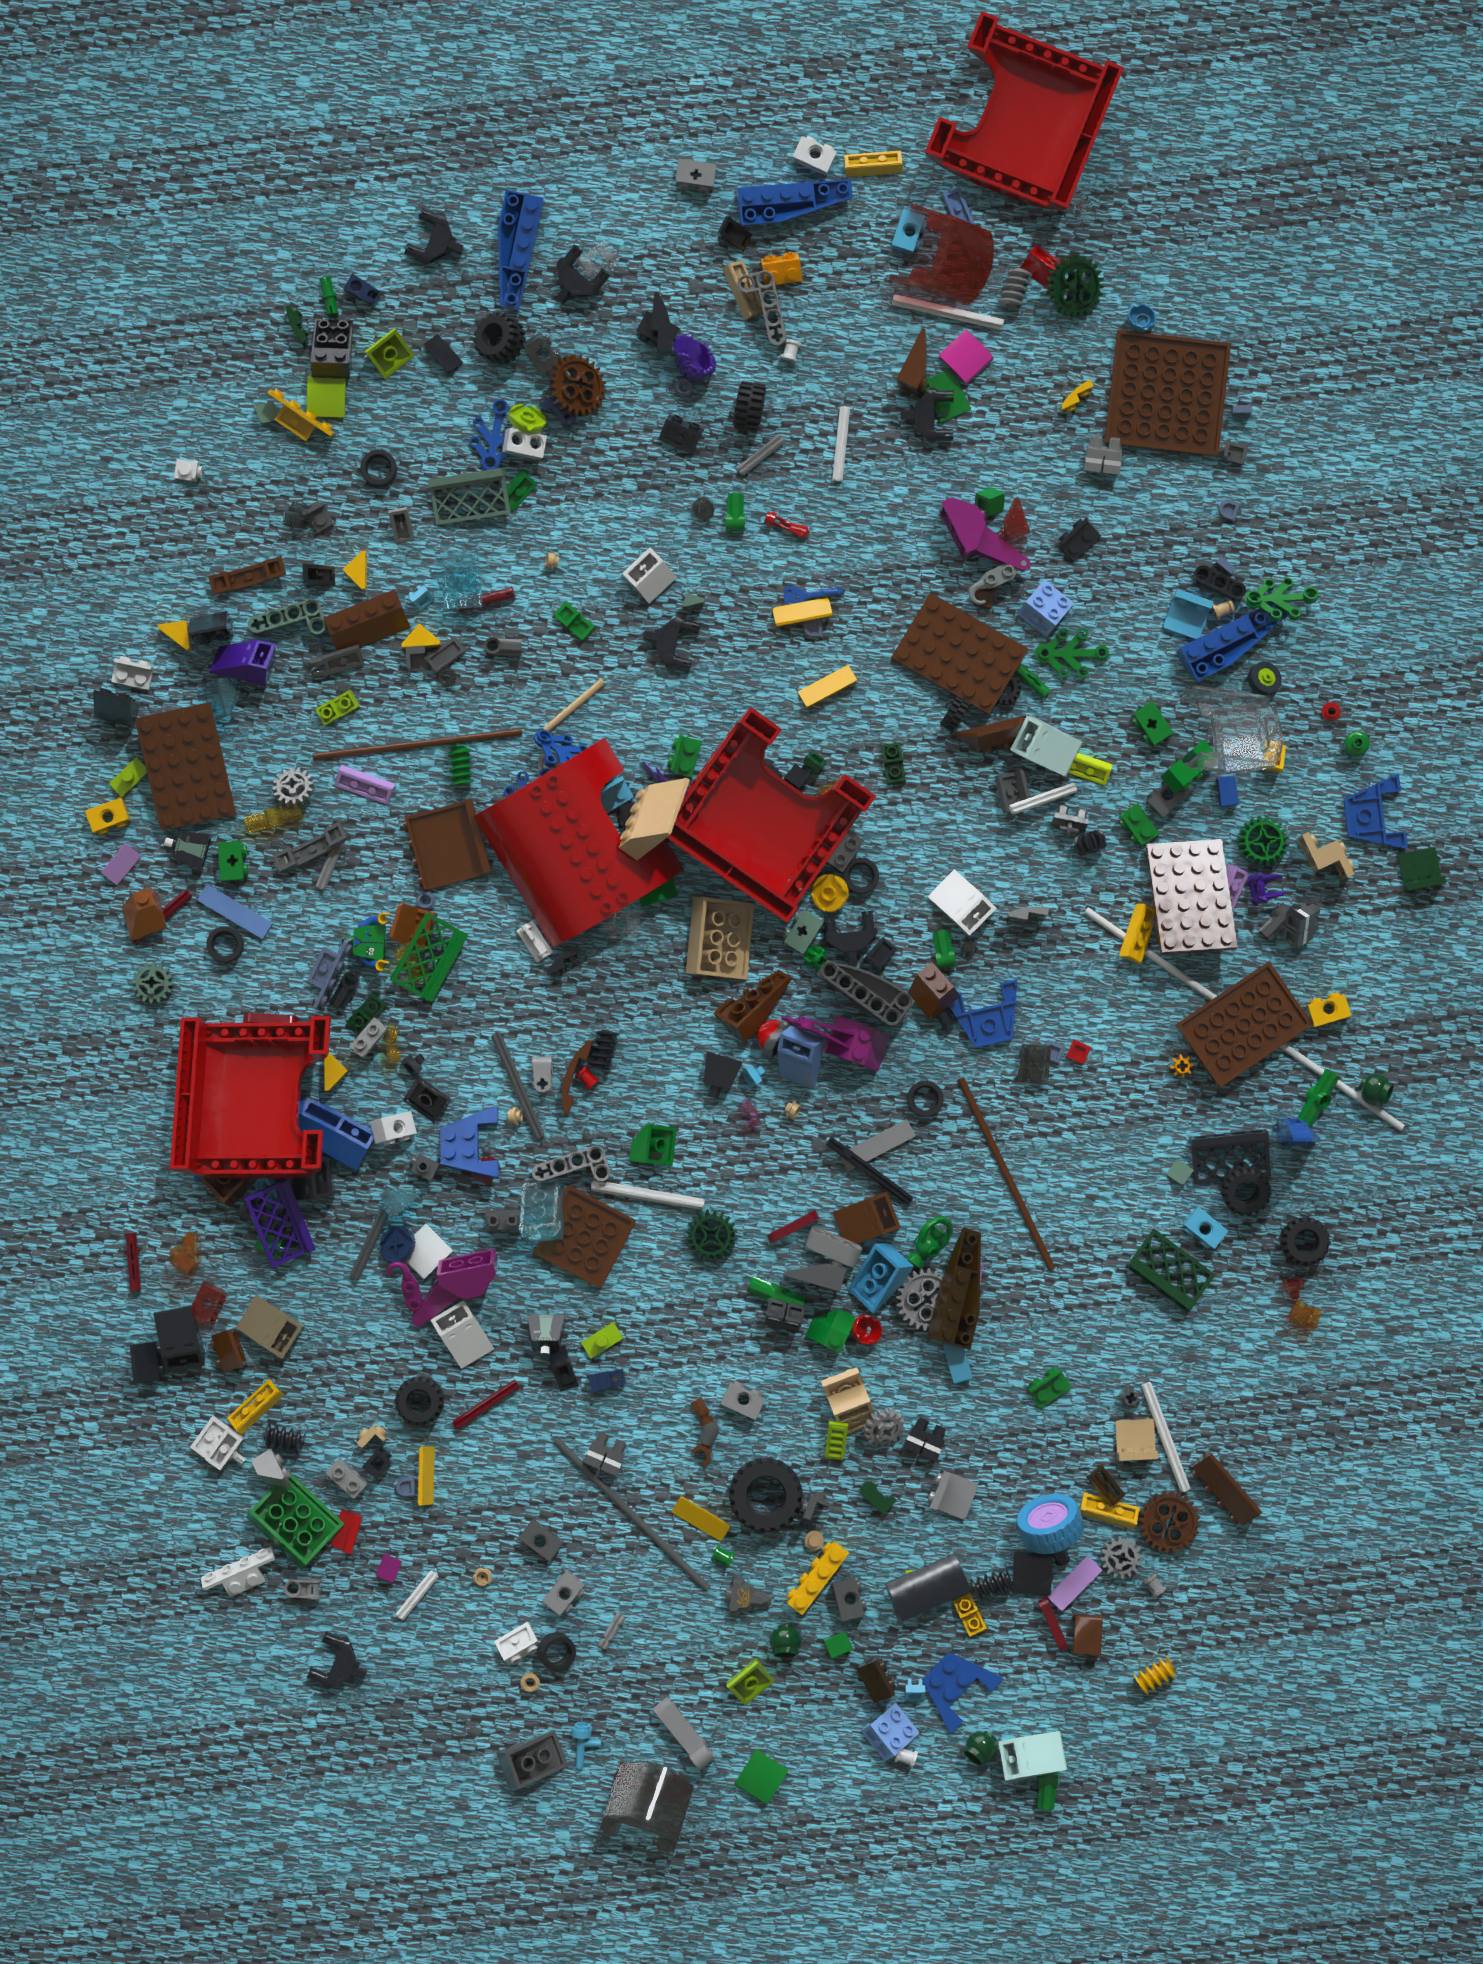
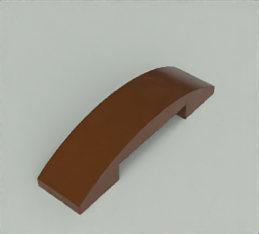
(248, 576)
(583, 1053)

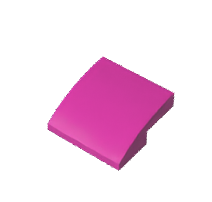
(966, 356)

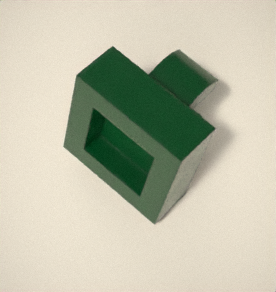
(814, 761)

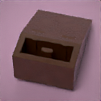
(867, 1219)

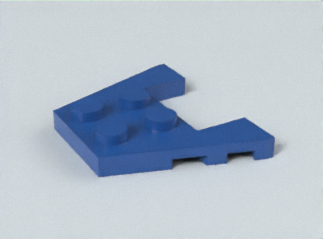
(1366, 817)
(990, 1023)
(461, 1144)
(950, 1679)

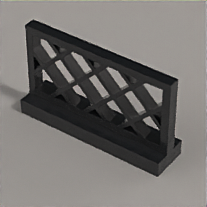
(1224, 1140)

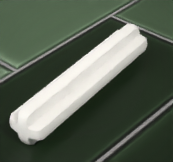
(418, 1593)

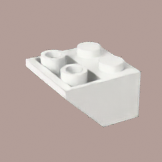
(649, 575)

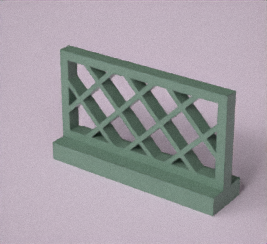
(468, 479)

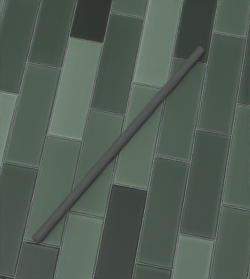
(631, 1514)

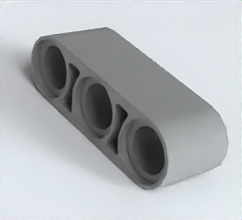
(833, 1246)

